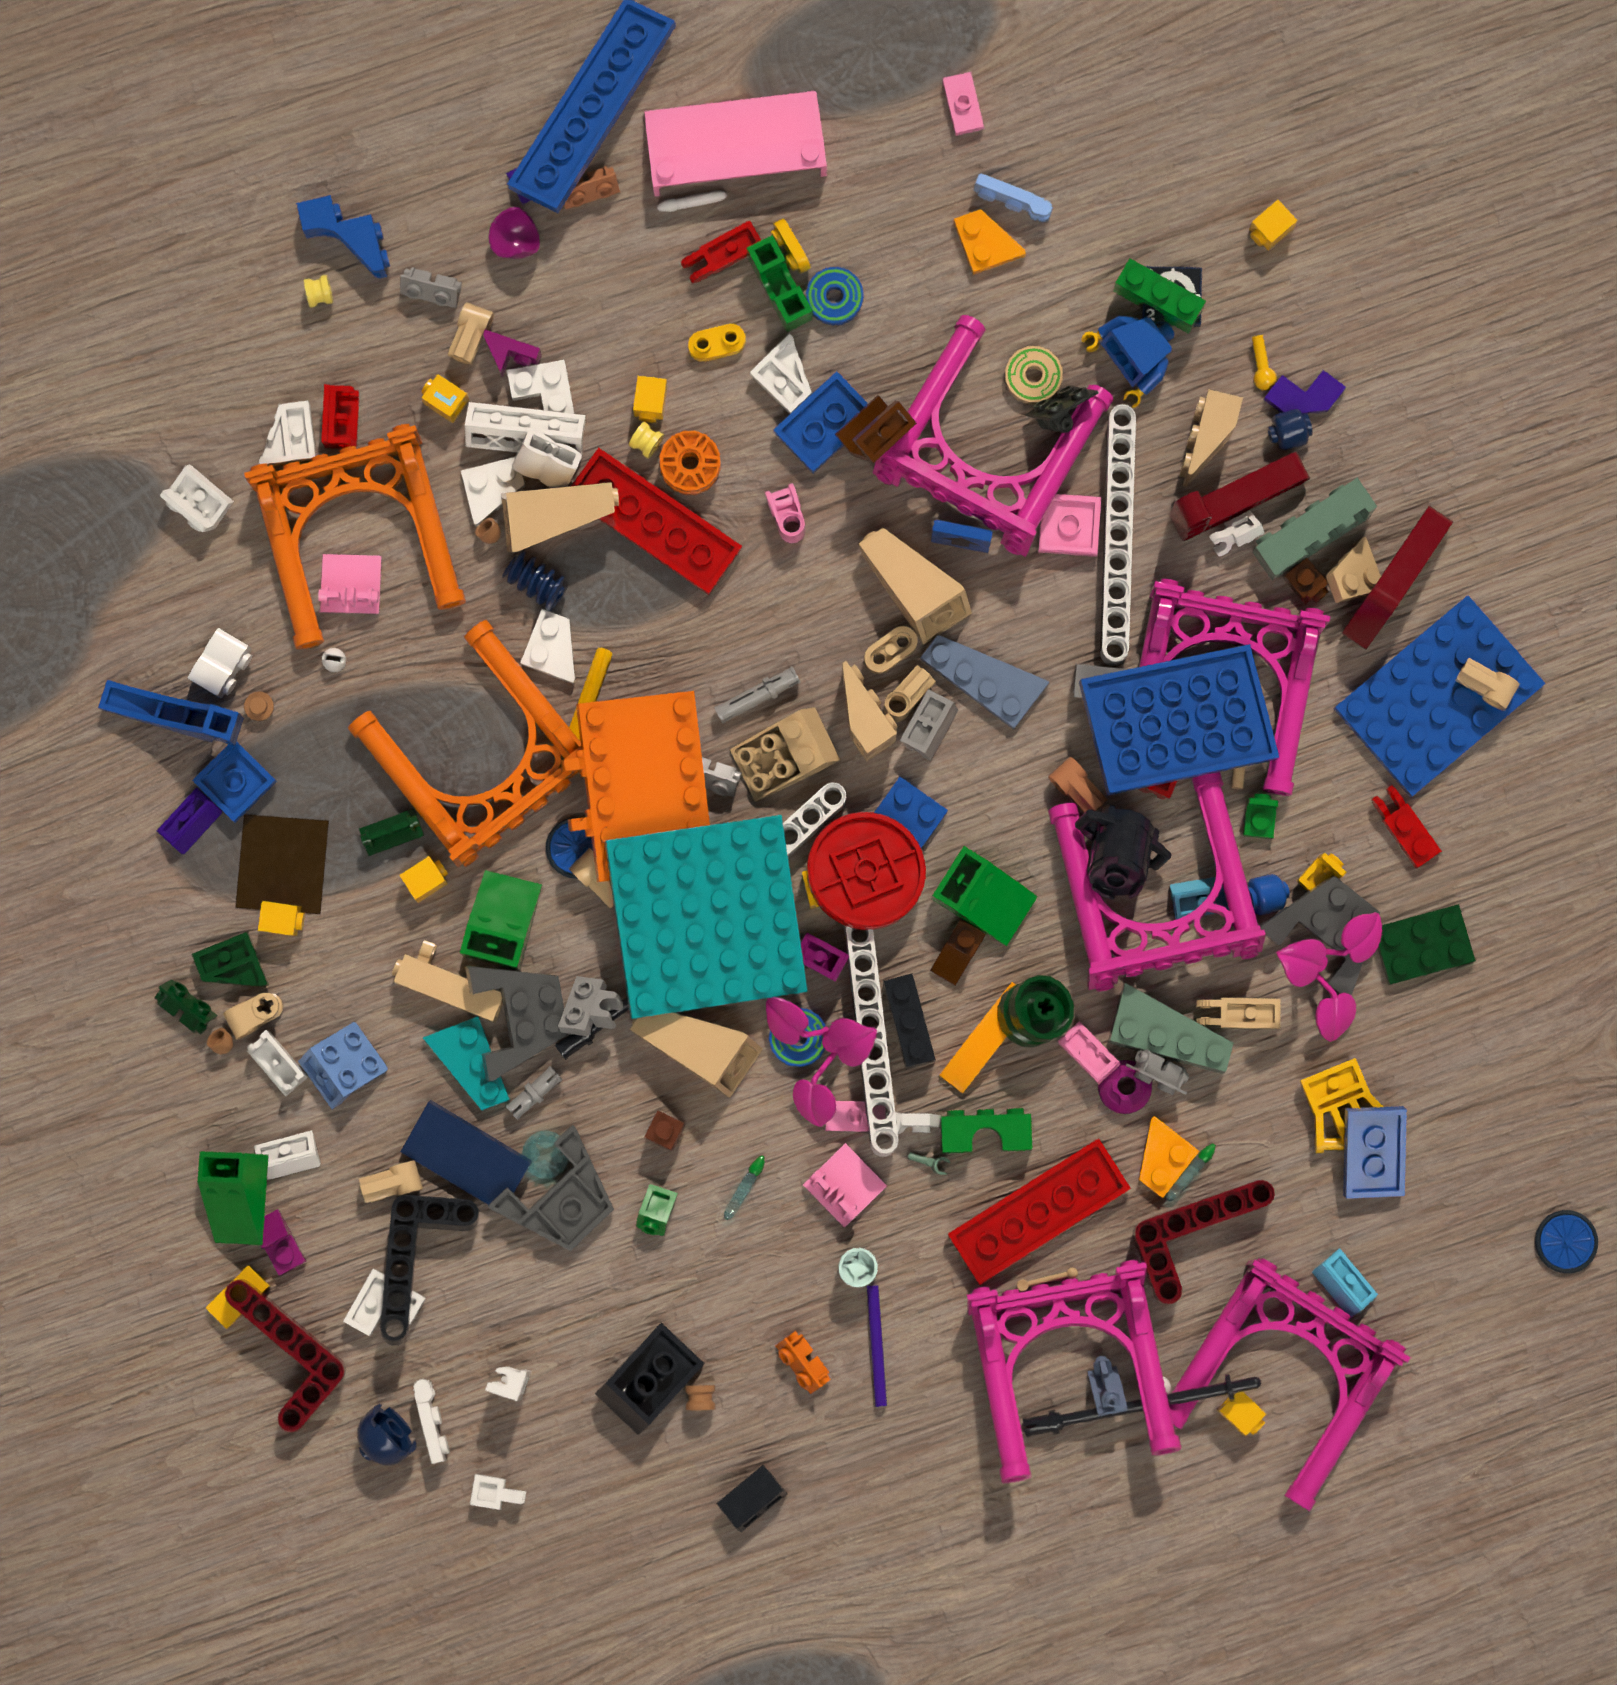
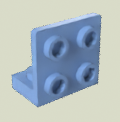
(342, 1064)

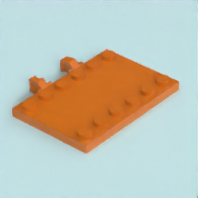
(639, 769)

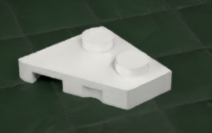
(783, 375)
(291, 435)
(486, 484)
(551, 647)

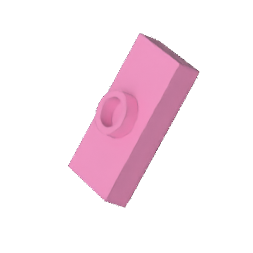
(963, 103)
(1088, 1052)
(851, 1116)

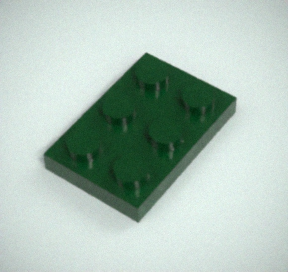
(1425, 945)

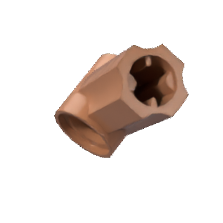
(1073, 781)

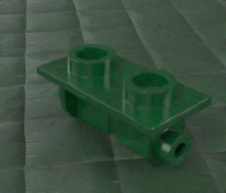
(391, 832)
(175, 997)

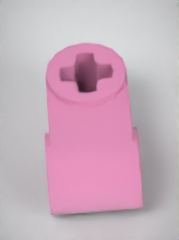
(786, 508)

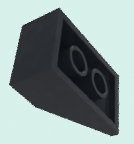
(649, 1378)

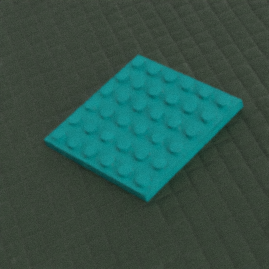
(705, 916)

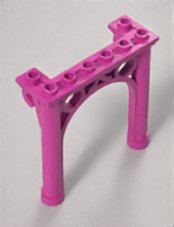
(1019, 528)
(1293, 690)
(1104, 970)
(1129, 1281)
(1349, 1409)

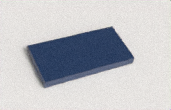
(464, 1154)

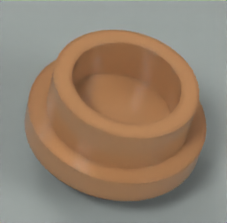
(259, 706)

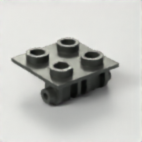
(1054, 413)

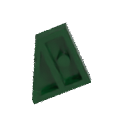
(231, 963)

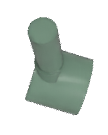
(929, 1161)

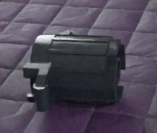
(1120, 850)

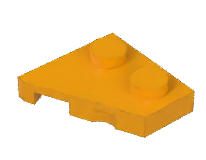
(985, 242)
(1164, 1157)

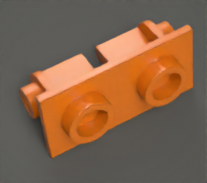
(809, 1374)

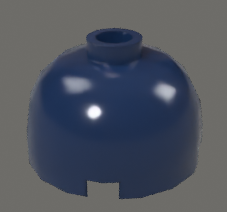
(384, 1436)

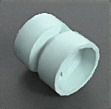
(858, 1267)

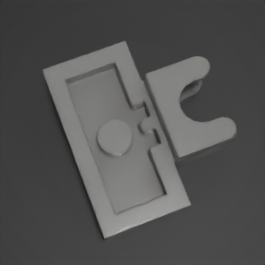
(588, 1006)

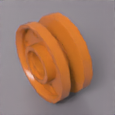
(686, 445)

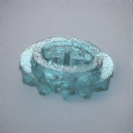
(544, 1168)

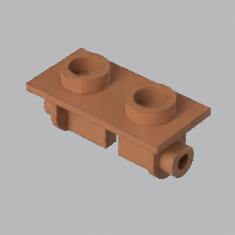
(601, 184)

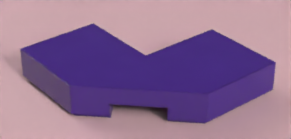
(1317, 399)

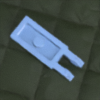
(1013, 197)

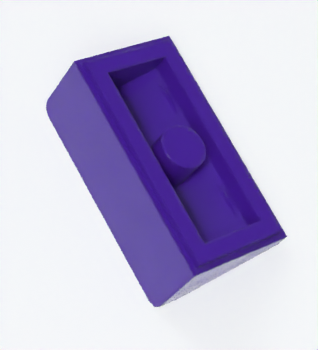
(189, 821)

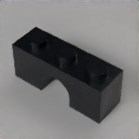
(909, 1021)

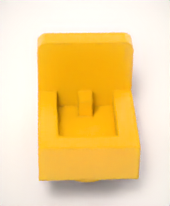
(1320, 870)

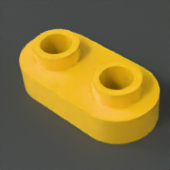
(795, 255)
(717, 344)

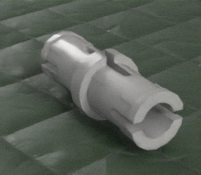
(534, 1092)

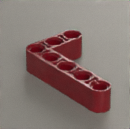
(1198, 514)
(1397, 577)
(1190, 1224)
(292, 1347)

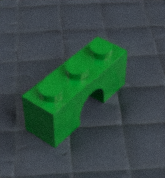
(778, 284)
(1145, 286)
(1013, 1129)

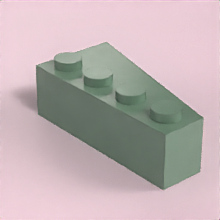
(1315, 529)
(1152, 1026)

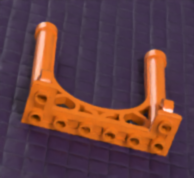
(267, 482)
(426, 798)

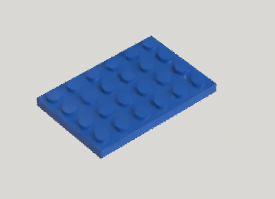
(1416, 711)
(1178, 719)

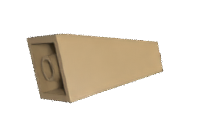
(545, 513)
(919, 589)
(705, 1049)

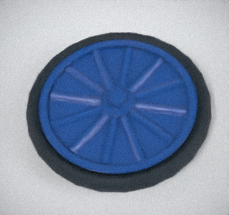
(566, 847)
(1566, 1241)

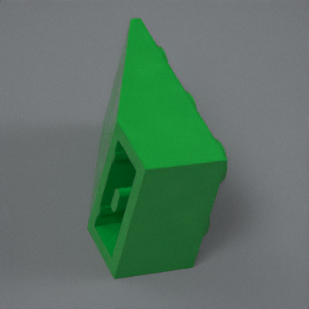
(984, 896)
(501, 920)
(234, 1195)

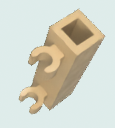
(444, 985)

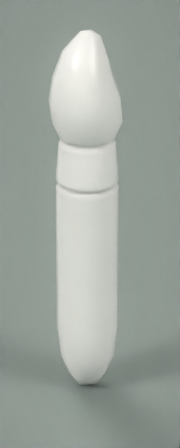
(691, 201)

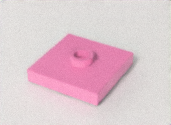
(1071, 526)

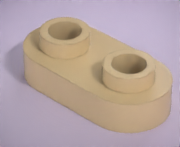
(889, 649)

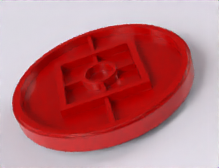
(866, 870)

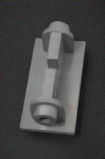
(417, 285)
(721, 780)
(1169, 1078)

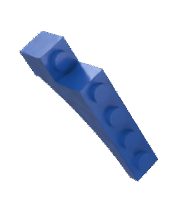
(171, 713)

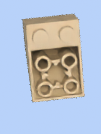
(1216, 421)
(868, 726)
(785, 753)

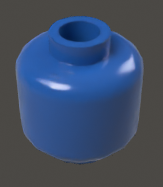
(1268, 894)

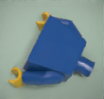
(1136, 349)

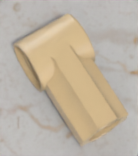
(470, 331)
(1495, 688)
(909, 692)
(585, 871)
(398, 1181)

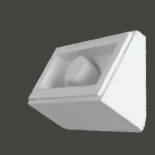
(290, 1154)

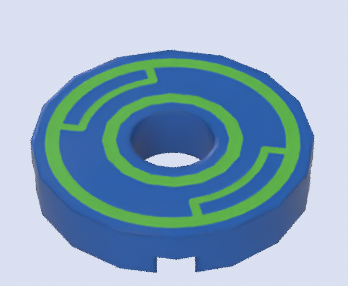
(841, 280)
(805, 1054)

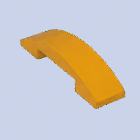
(975, 1050)

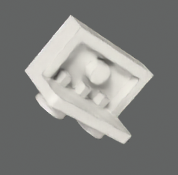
(197, 499)

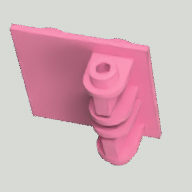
(350, 584)
(844, 1185)

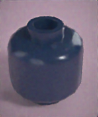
(1290, 429)

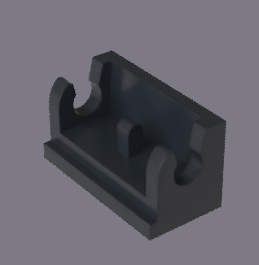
(751, 1498)

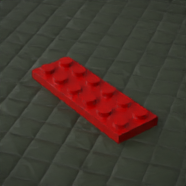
(662, 524)
(1039, 1211)

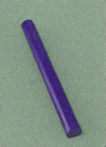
(876, 1346)

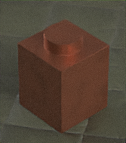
(664, 1130)

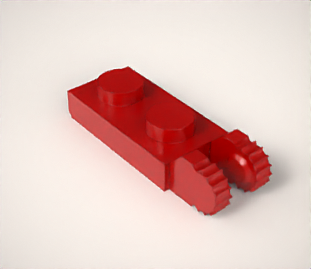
(722, 251)
(1407, 829)

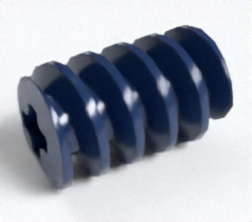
(535, 580)

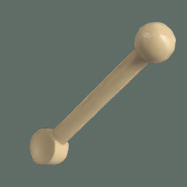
(1023, 1285)

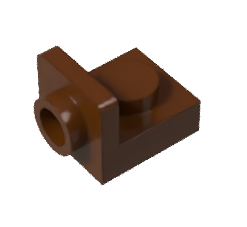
(1307, 582)

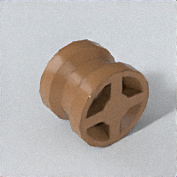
(700, 1397)

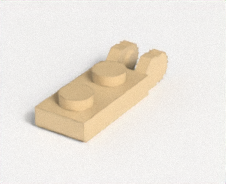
(1242, 1013)

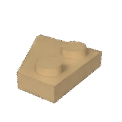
(1354, 574)

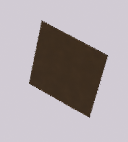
(282, 862)

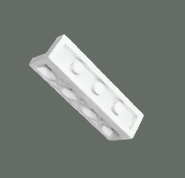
(514, 422)

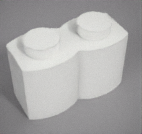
(546, 460)
(220, 663)

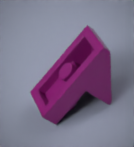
(504, 348)
(822, 957)
(281, 1244)

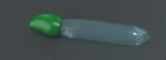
(1189, 1174)
(744, 1187)

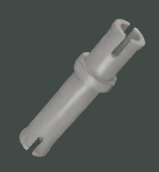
(752, 697)

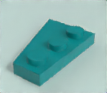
(461, 1052)

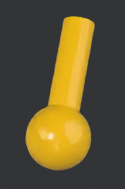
(1264, 377)

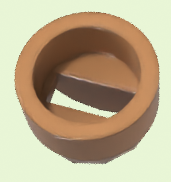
(488, 531)
(220, 1041)

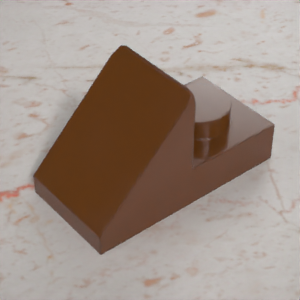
(958, 952)

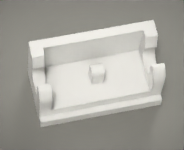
(277, 1063)
(515, 1380)

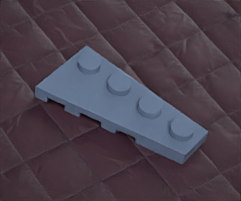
(988, 681)

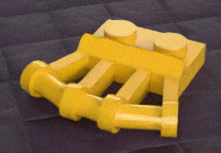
(1331, 1090)

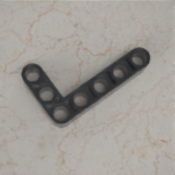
(407, 1254)

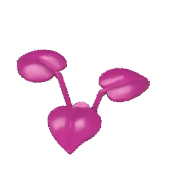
(1308, 957)
(844, 1038)

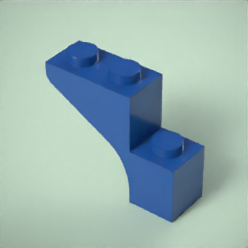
(358, 234)

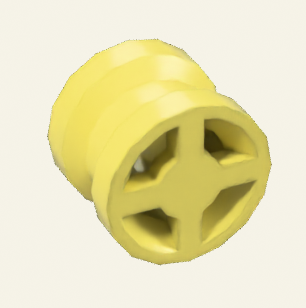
(318, 291)
(646, 440)

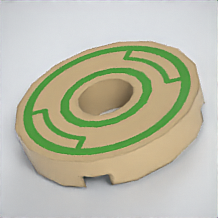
(1037, 358)

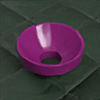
(1119, 1102)

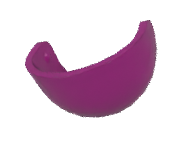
(514, 234)

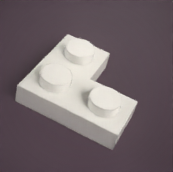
(543, 380)
(368, 1305)

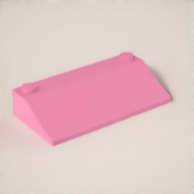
(735, 139)

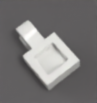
(1239, 531)
(919, 1122)
(491, 1492)

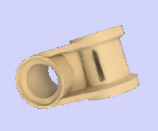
(248, 1015)

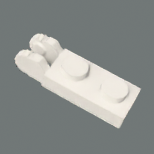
(430, 1420)

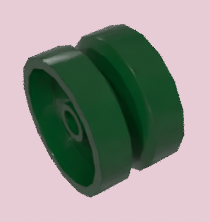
(1035, 1011)

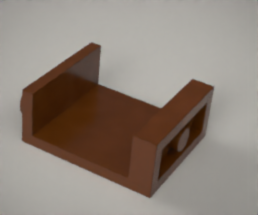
(875, 429)

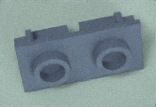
(1106, 1387)

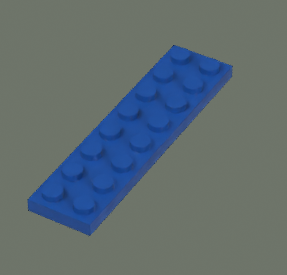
(591, 105)

